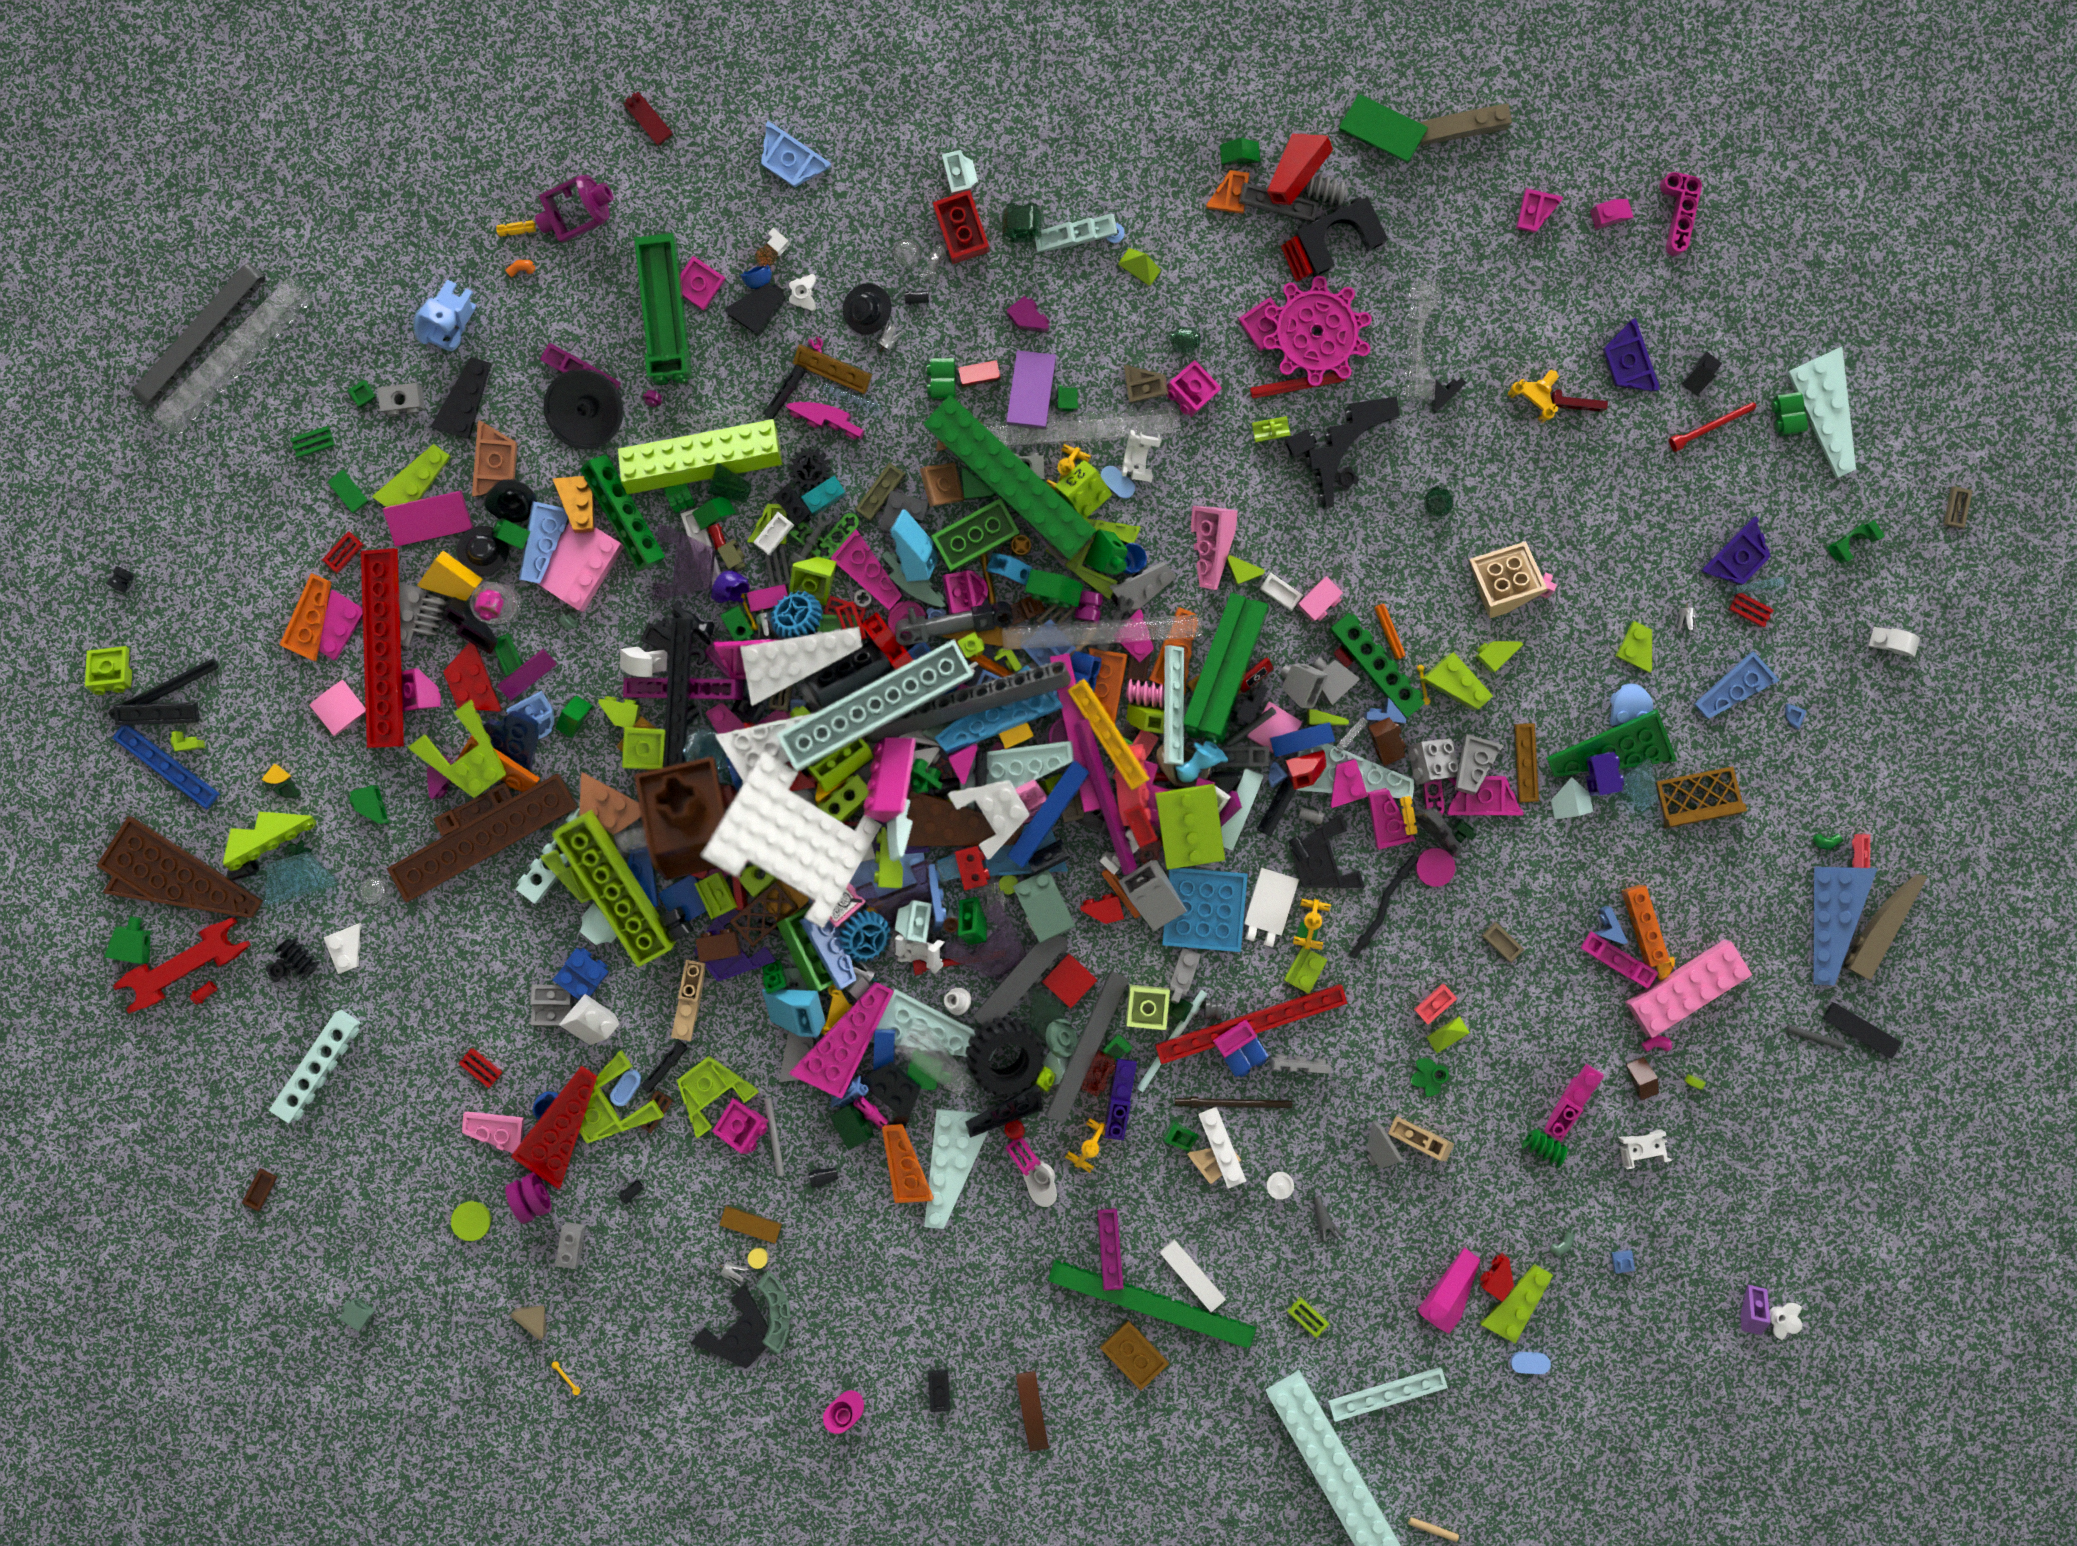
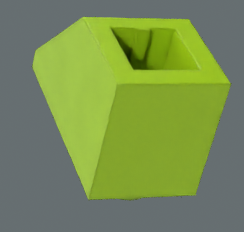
(620, 713)
(1146, 718)

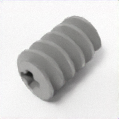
(1327, 189)
(429, 615)

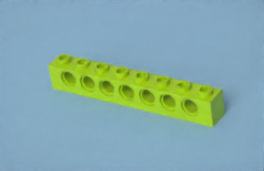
(847, 809)

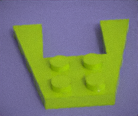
(1099, 582)
(475, 769)
(600, 1116)

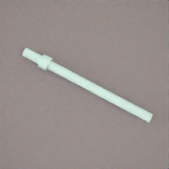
(1176, 1033)

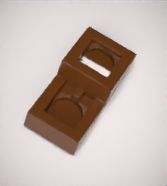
(1025, 610)

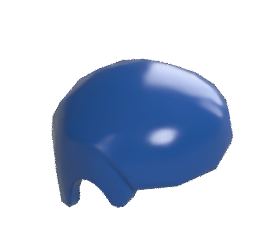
(757, 277)
(1135, 558)
(542, 1102)

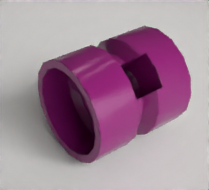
(1089, 606)

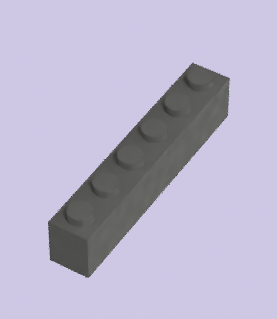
(1020, 979)

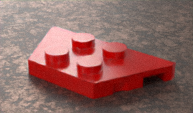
(470, 681)

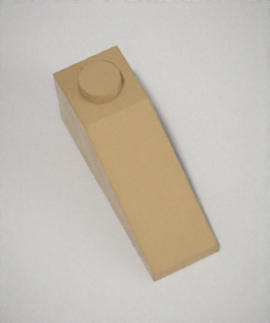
(1421, 1139)

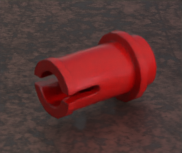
(716, 535)
(203, 992)

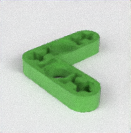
(827, 541)

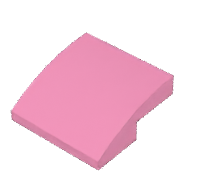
(338, 708)
(1276, 725)
(1032, 797)

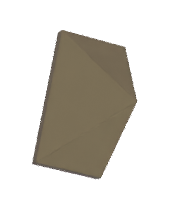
(532, 1319)

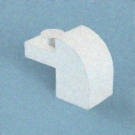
(1896, 640)
(642, 663)

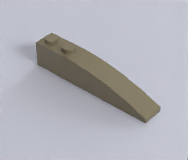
(1467, 124)
(1881, 930)

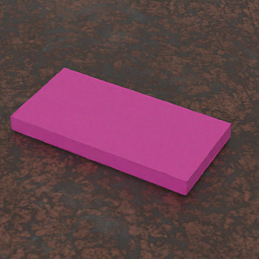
(428, 518)

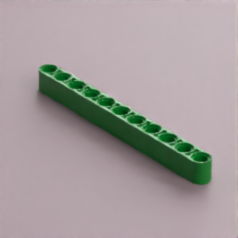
(1154, 1305)

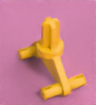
(1538, 393)
(1066, 465)
(1312, 922)
(837, 1008)
(1089, 1148)

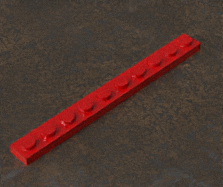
(1259, 1021)

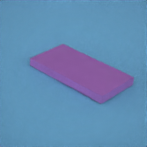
(1031, 389)

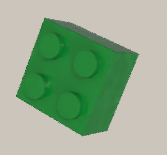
(1053, 589)

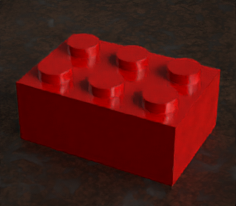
(961, 227)

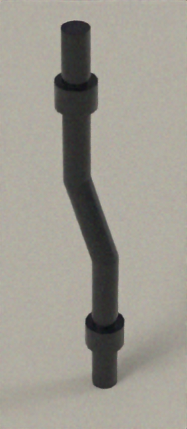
(1402, 873)

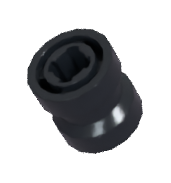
(120, 579)

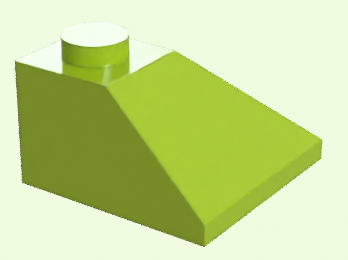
(814, 577)

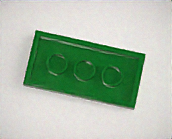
(1383, 128)

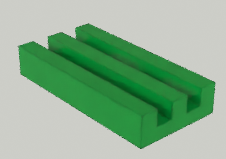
(297, 447)

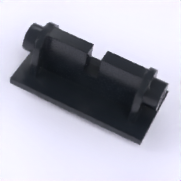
(793, 505)

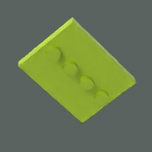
(1190, 826)

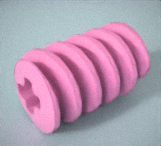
(1145, 694)

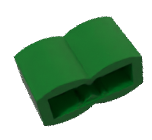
(942, 378)
(1789, 414)

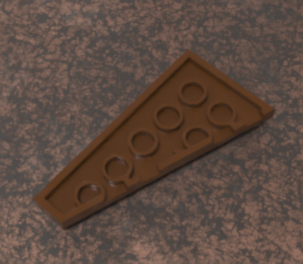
(941, 824)

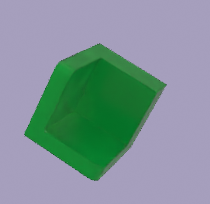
(1067, 399)
(1117, 1047)

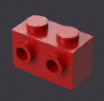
(971, 867)

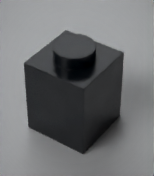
(1300, 443)

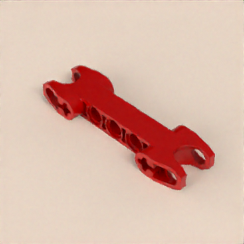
(149, 982)

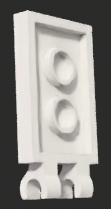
(1270, 904)

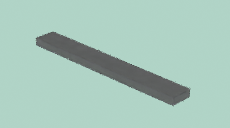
(1087, 1047)

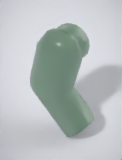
(1563, 1247)

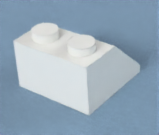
(590, 1021)

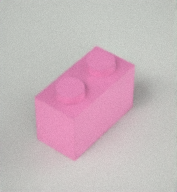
(1319, 599)

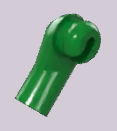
(1827, 843)

